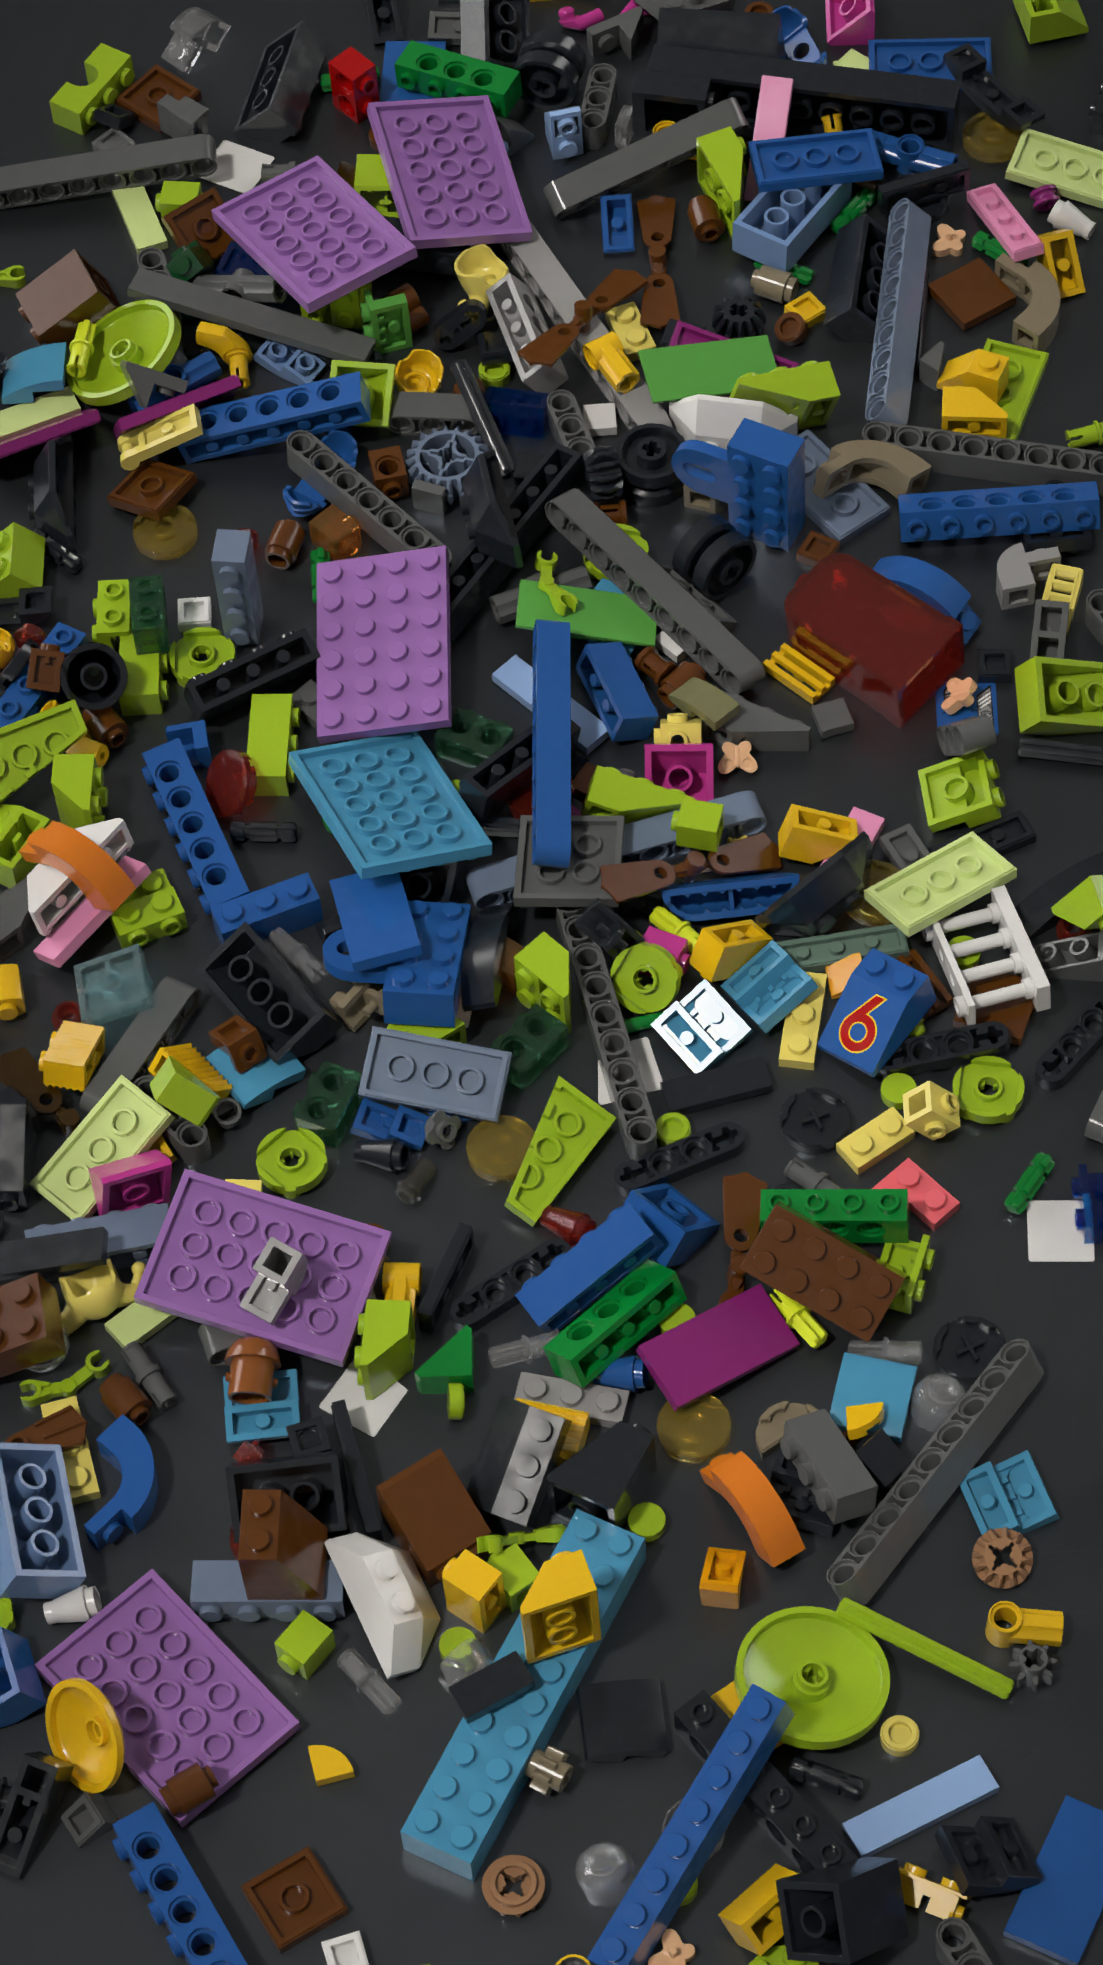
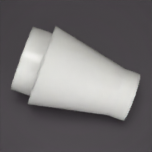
(1067, 216)
(73, 1606)

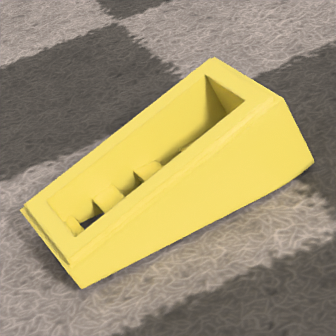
(1066, 580)

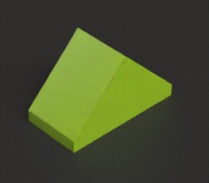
(183, 1092)

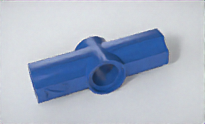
(911, 154)
(195, 371)

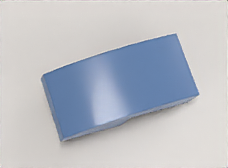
(288, 363)

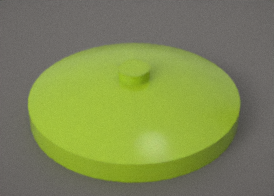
(136, 332)
(822, 1669)

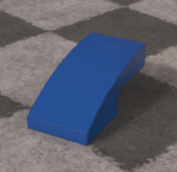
(378, 1122)

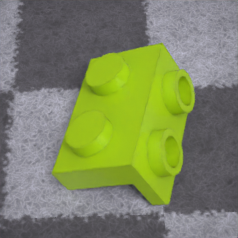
(111, 611)
(912, 1260)

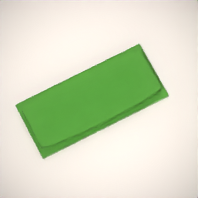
(703, 367)
(597, 617)

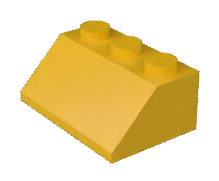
(560, 1608)

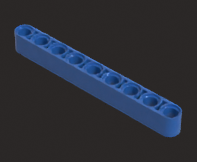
(551, 744)

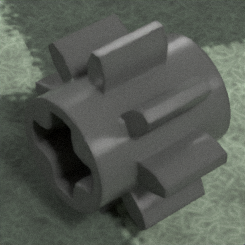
(1037, 1673)

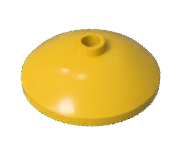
(85, 1733)

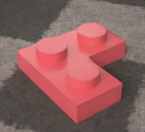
(926, 1196)

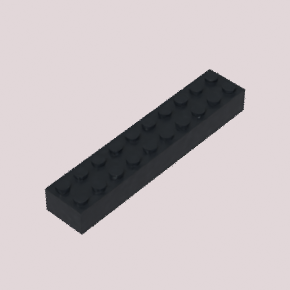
(864, 97)

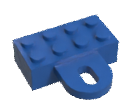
(756, 476)
(419, 988)

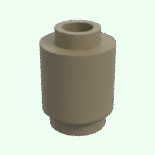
(774, 284)

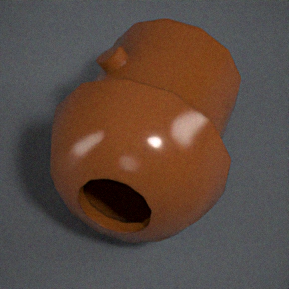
(252, 1370)

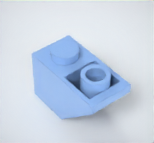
(564, 132)

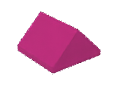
(850, 22)
(682, 768)
(132, 1182)

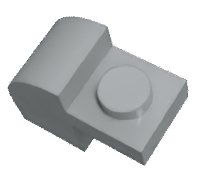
(1020, 571)
(278, 1277)

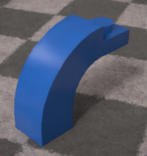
(931, 587)
(134, 1502)

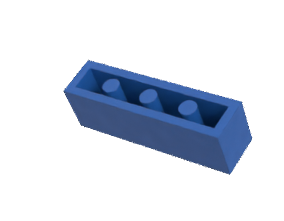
(589, 1269)

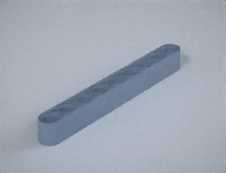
(898, 314)
(643, 841)

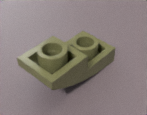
(705, 701)

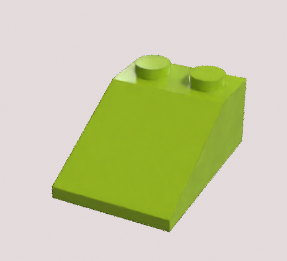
(723, 172)
(1059, 696)

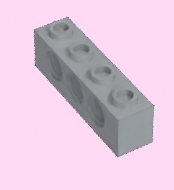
(521, 324)

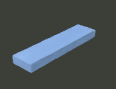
(517, 680)
(920, 1807)

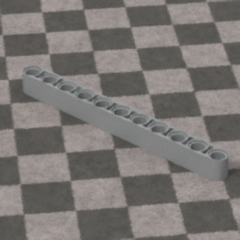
(557, 296)

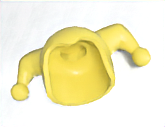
(478, 271)
(96, 1294)

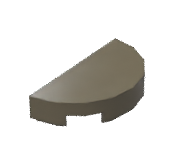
(772, 1422)

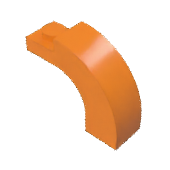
(82, 862)
(756, 1505)

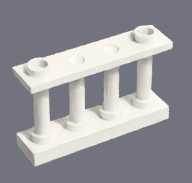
(1010, 935)

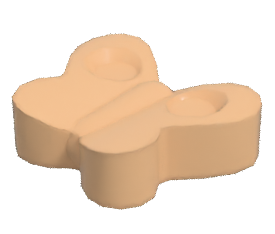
(948, 241)
(960, 695)
(737, 757)
(673, 1951)

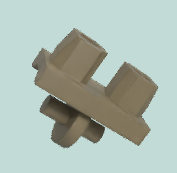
(358, 1003)

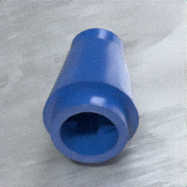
(625, 1374)

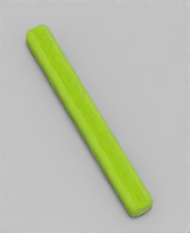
(925, 1648)

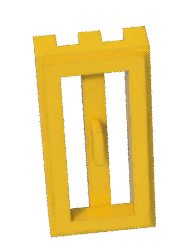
(802, 669)

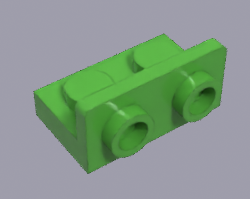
(387, 322)

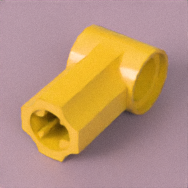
(609, 357)
(402, 1282)
(1028, 1624)

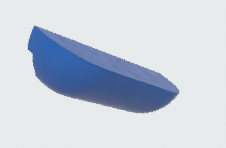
(727, 896)

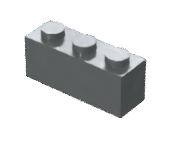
(829, 1466)

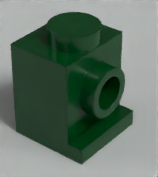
(189, 262)

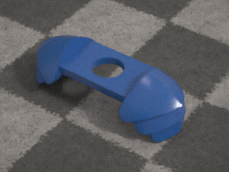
(797, 34)
(305, 499)

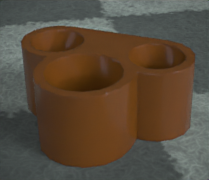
(417, 314)

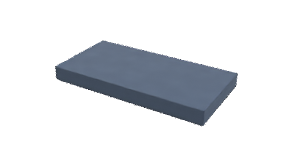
(845, 511)
(435, 1074)

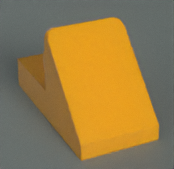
(722, 1578)

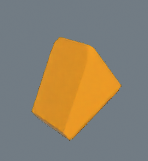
(840, 972)

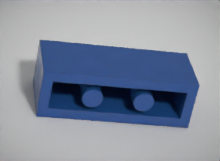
(616, 691)
(285, 905)

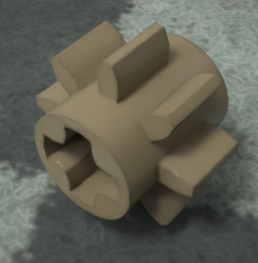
(549, 1770)

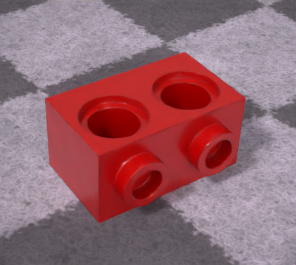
(353, 84)

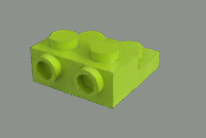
(961, 791)
(149, 912)

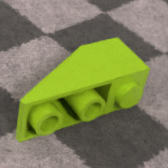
(622, 795)

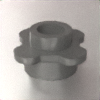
(434, 1129)

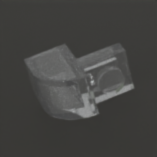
(192, 32)

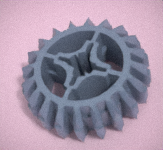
(444, 459)

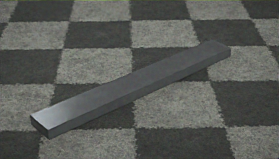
(251, 317)

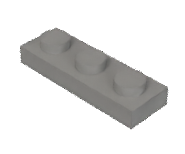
(603, 1403)

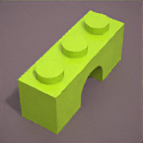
(107, 74)

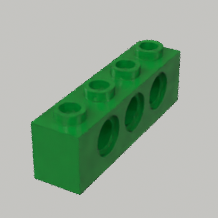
(451, 74)
(850, 1213)
(615, 1323)

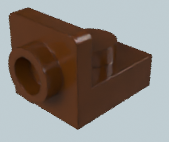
(45, 668)
(240, 1042)

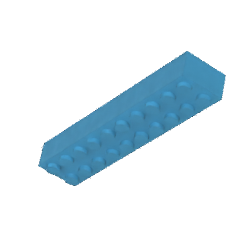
(487, 1759)

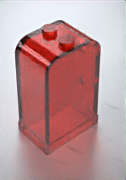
(872, 636)

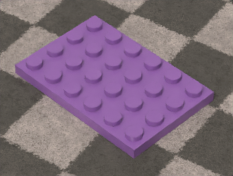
(449, 172)
(314, 234)
(383, 645)
(215, 1238)
(173, 1690)

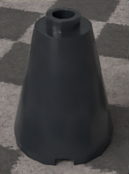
(93, 691)

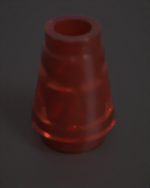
(566, 1223)

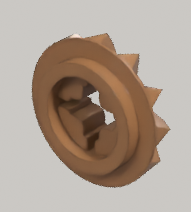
(1005, 1575)
(514, 1869)

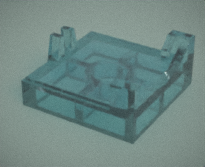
(113, 986)

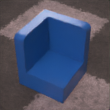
(194, 740)

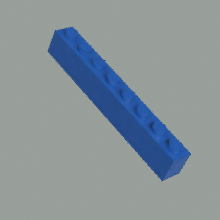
(693, 1830)

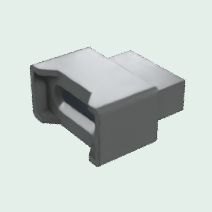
(182, 117)

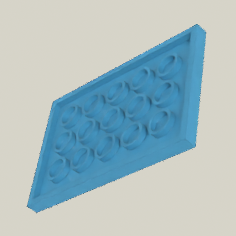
(389, 804)

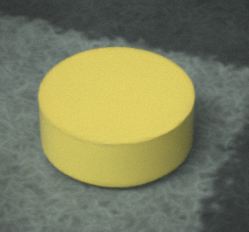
(899, 1736)

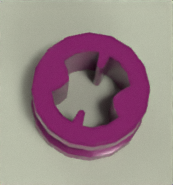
(1044, 197)

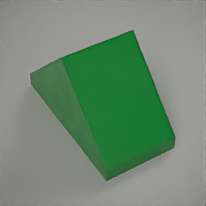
(449, 1365)

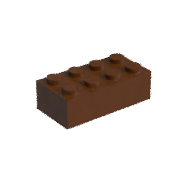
(823, 1271)
(29, 1324)

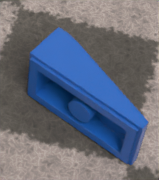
(617, 224)

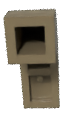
(1038, 288)
(872, 463)

